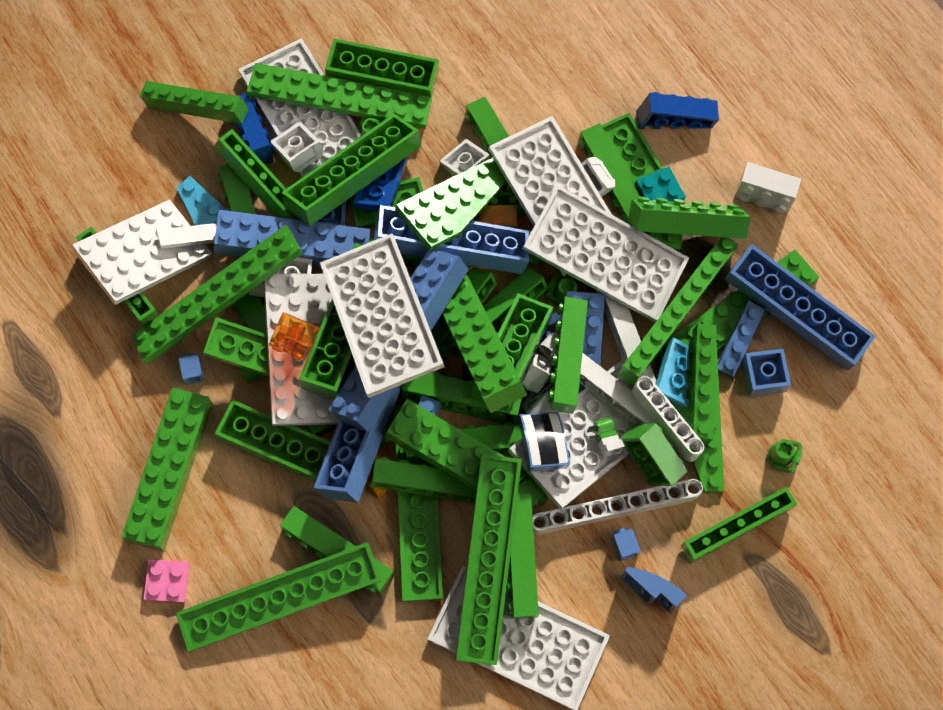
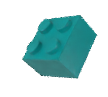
(660, 185)

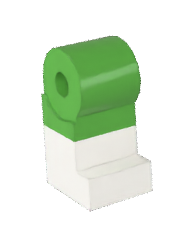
(607, 437)

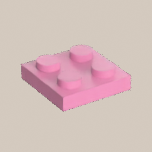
(166, 581)

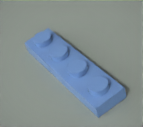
(740, 338)

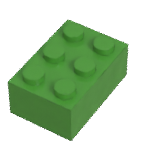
(653, 454)

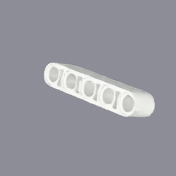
(671, 427)

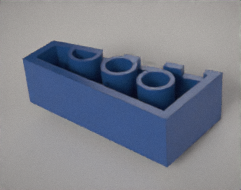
(677, 112)
(253, 133)

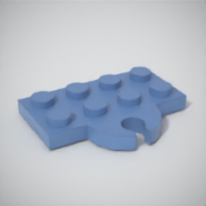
(593, 325)

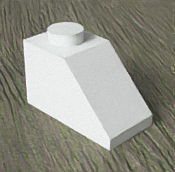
(537, 373)

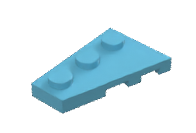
(199, 203)
(672, 373)

